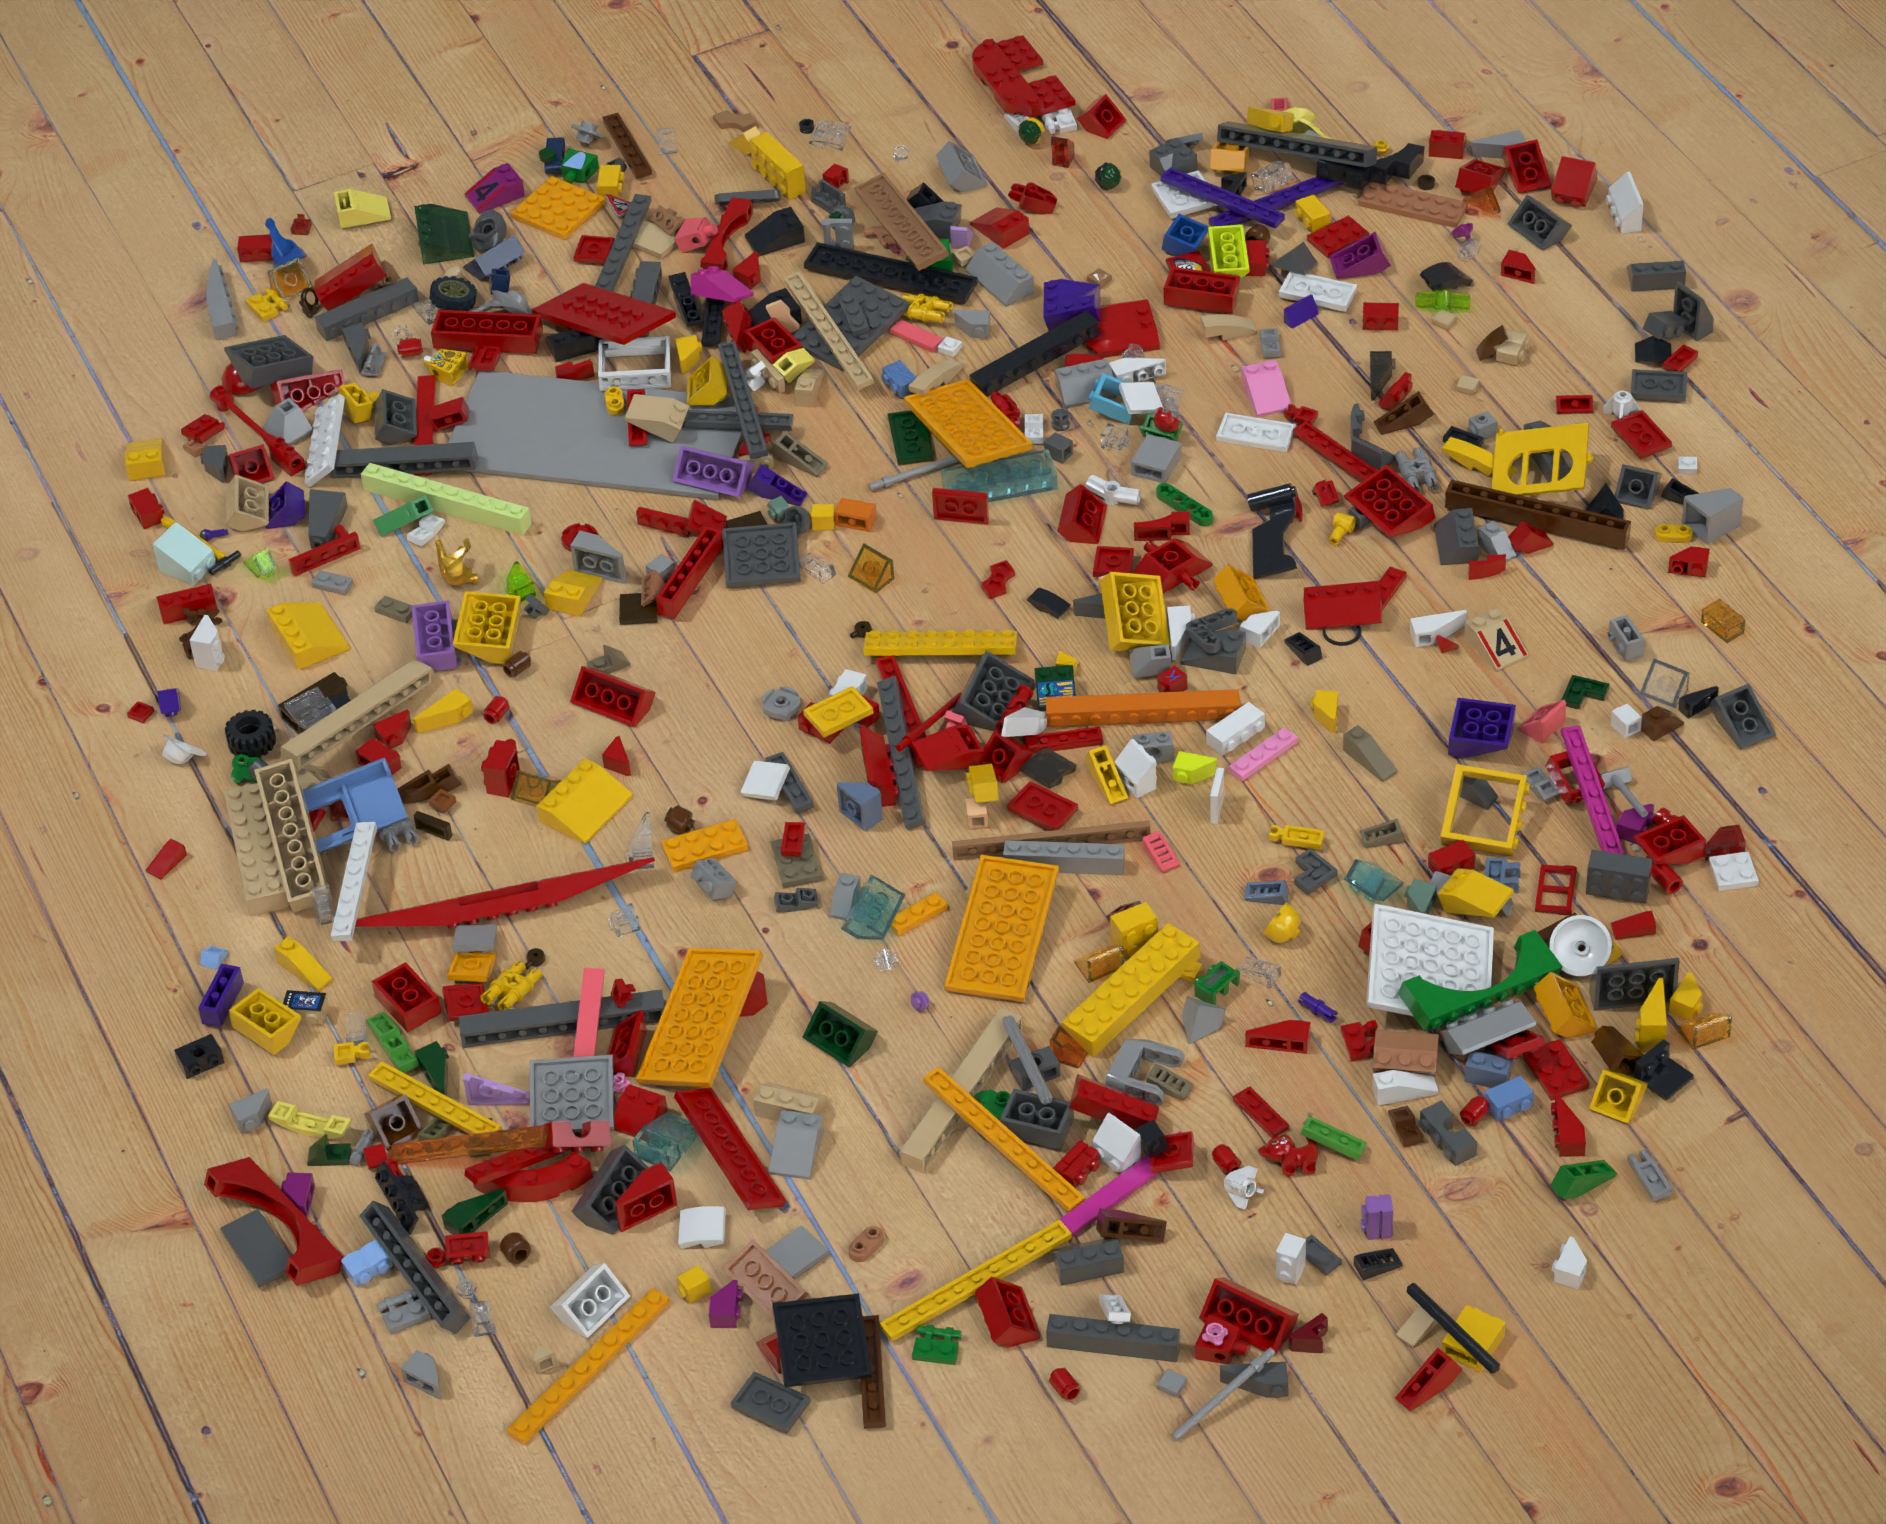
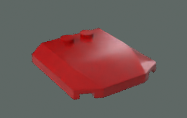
(1125, 325)

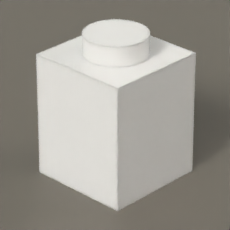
(1626, 720)

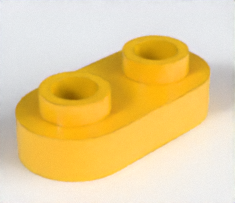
(614, 401)
(1673, 533)

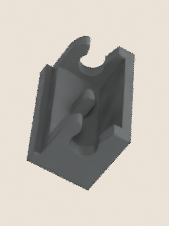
(827, 196)

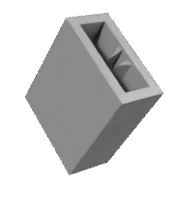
(1156, 458)

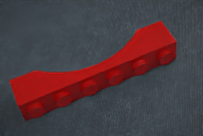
(736, 215)

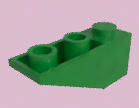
(403, 515)

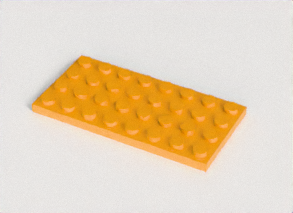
(968, 423)
(1002, 928)
(699, 1017)

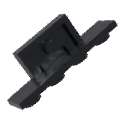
(402, 1195)

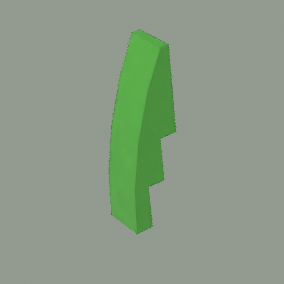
(392, 1042)

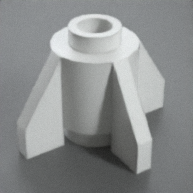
(1621, 404)
(1241, 1185)

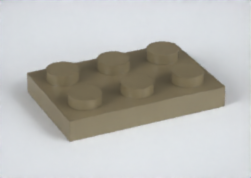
(797, 870)

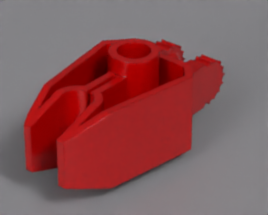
(1033, 198)

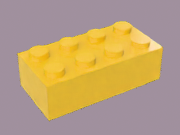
(777, 165)

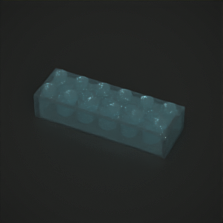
(1005, 476)

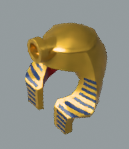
(452, 566)

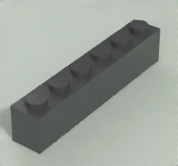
(647, 283)
(367, 308)
(1113, 1339)

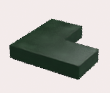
(1583, 687)

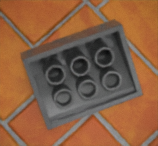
(269, 360)
(989, 691)
(1631, 983)

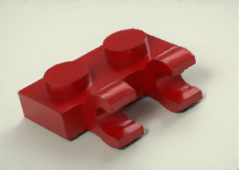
(1355, 1039)

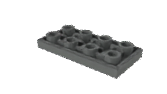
(257, 1247)

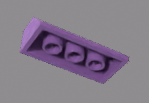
(712, 471)
(434, 635)

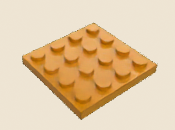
(558, 207)

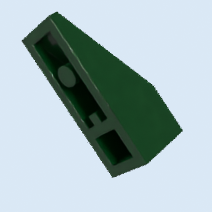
(434, 1065)
(474, 1212)

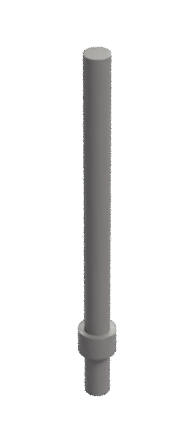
(887, 481)
(1255, 1365)

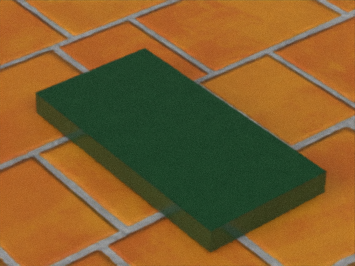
(909, 438)

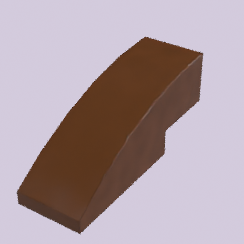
(428, 784)

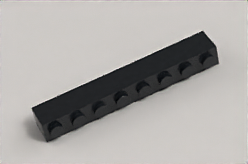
(1035, 353)

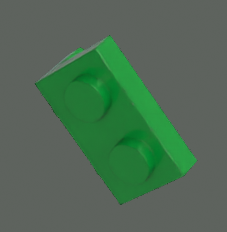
(1149, 428)

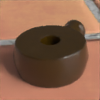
(860, 629)
(534, 957)

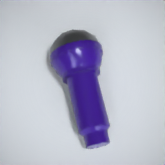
(208, 534)

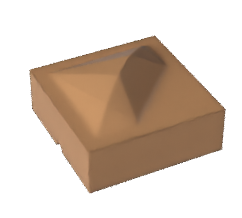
(1099, 277)

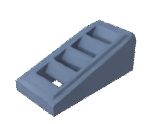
(1278, 896)

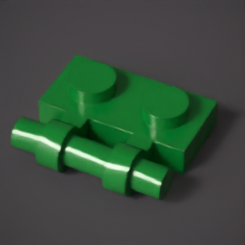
(934, 1350)

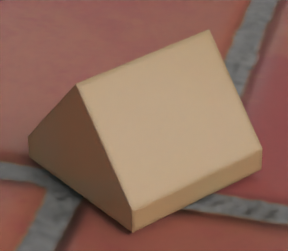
(544, 1359)

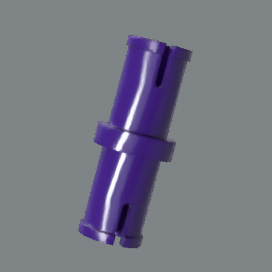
(1317, 1007)

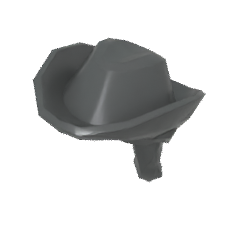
(488, 230)

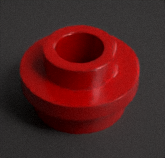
(436, 1257)

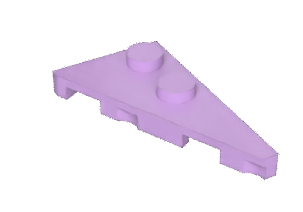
(487, 1092)

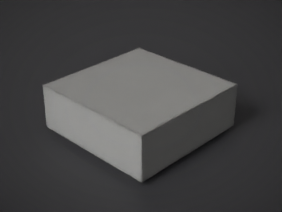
(1172, 1383)

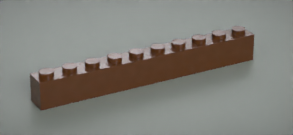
(1538, 513)

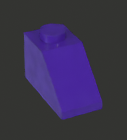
(169, 701)

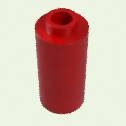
(1666, 877)

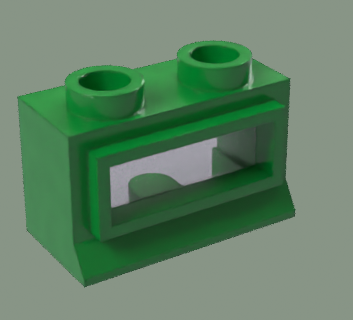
(1216, 981)

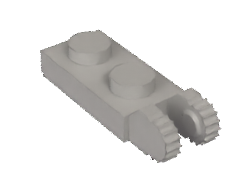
(1650, 1176)

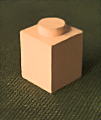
(976, 814)

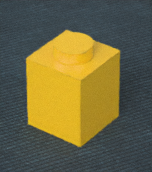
(822, 517)
(693, 1284)

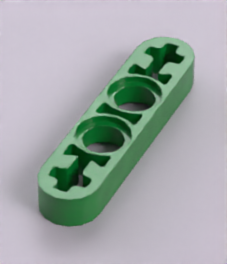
(1168, 493)

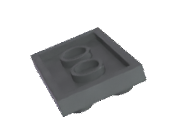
(1659, 385)
(770, 1402)

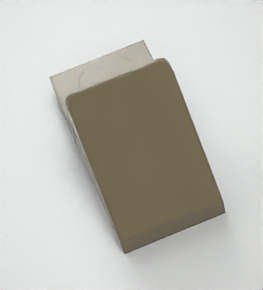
(611, 661)

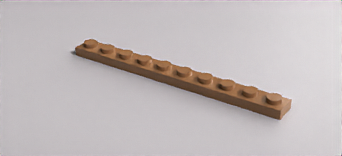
(1095, 834)

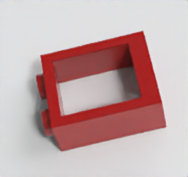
(1553, 766)

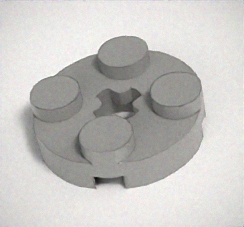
(781, 711)

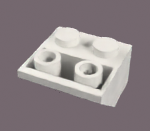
(1136, 769)

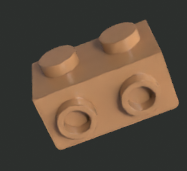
(667, 219)

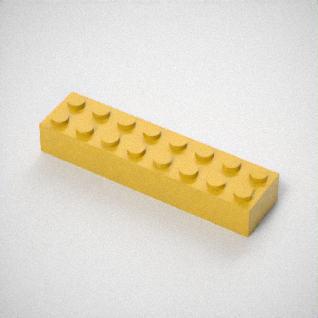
(1131, 989)

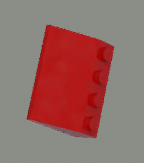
(349, 278)
(1391, 503)

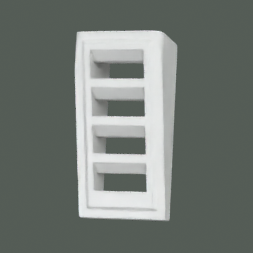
(1015, 120)

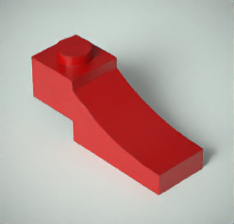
(1161, 529)

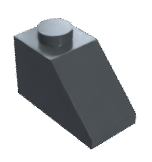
(215, 461)
(1478, 792)

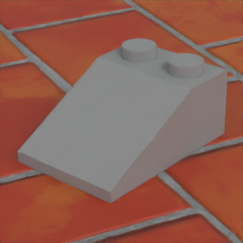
(597, 557)
(796, 1144)

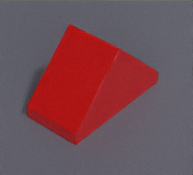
(615, 758)

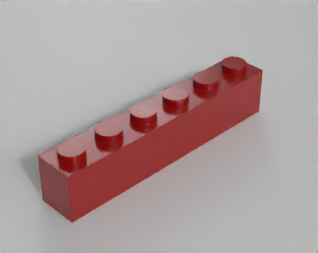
(689, 572)

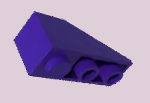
(771, 485)

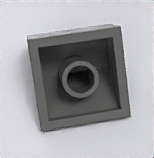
(1637, 486)

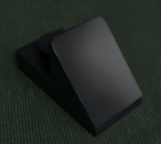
(1235, 183)

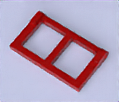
(1561, 910)

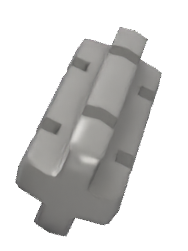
(364, 1142)

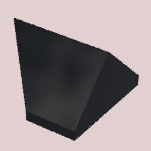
(1606, 504)

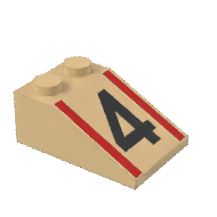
(1495, 639)

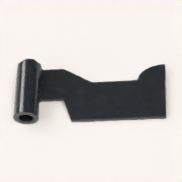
(1269, 536)

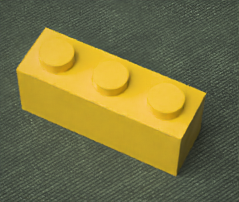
(982, 783)

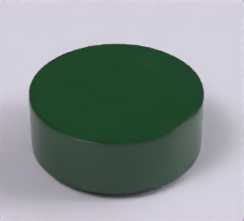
(547, 155)

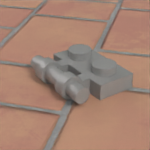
(404, 1316)

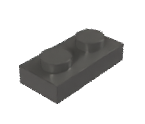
(1191, 139)

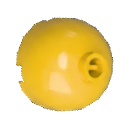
(1284, 925)

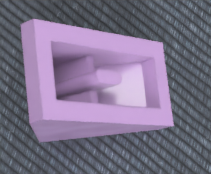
(961, 237)

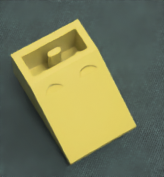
(360, 208)

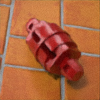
(1007, 407)

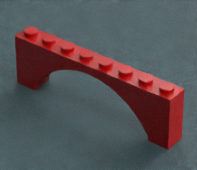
(247, 1182)

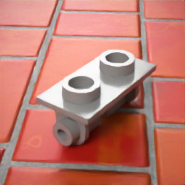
(373, 361)

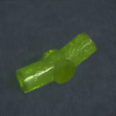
(1442, 300)

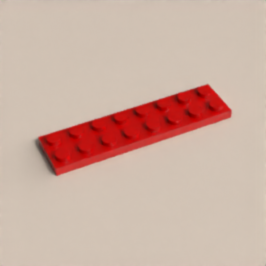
(729, 1149)

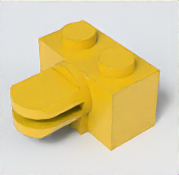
(358, 402)

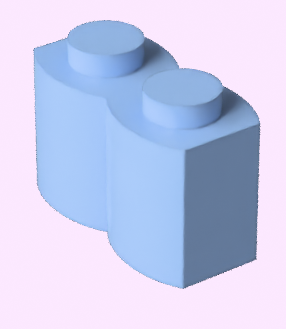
(366, 1263)

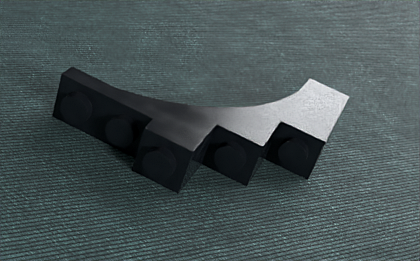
(1401, 164)

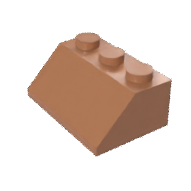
(1405, 1052)

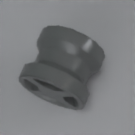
(1060, 420)

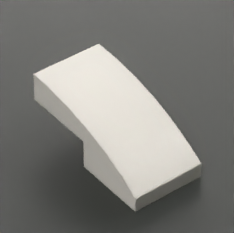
(1034, 428)
(427, 529)

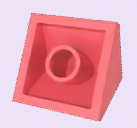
(1544, 721)

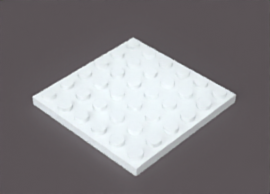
(1426, 945)

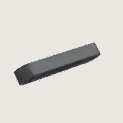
(761, 196)

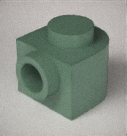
(777, 508)

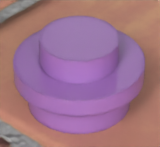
(919, 1001)

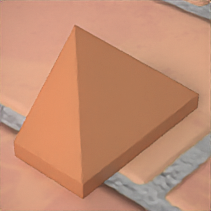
(651, 587)

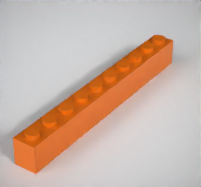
(1141, 708)

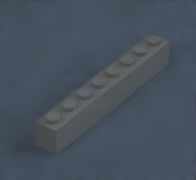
(407, 459)
(415, 1267)

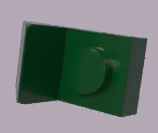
(327, 1154)

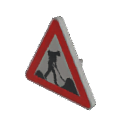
(618, 205)

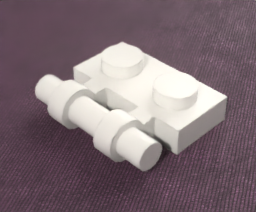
(1064, 121)

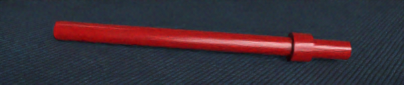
(909, 738)

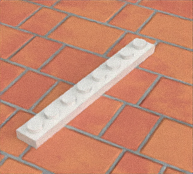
(353, 881)

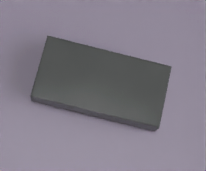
(1321, 1256)

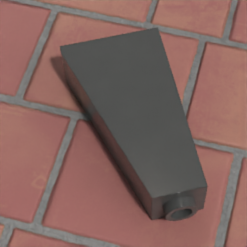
(325, 513)

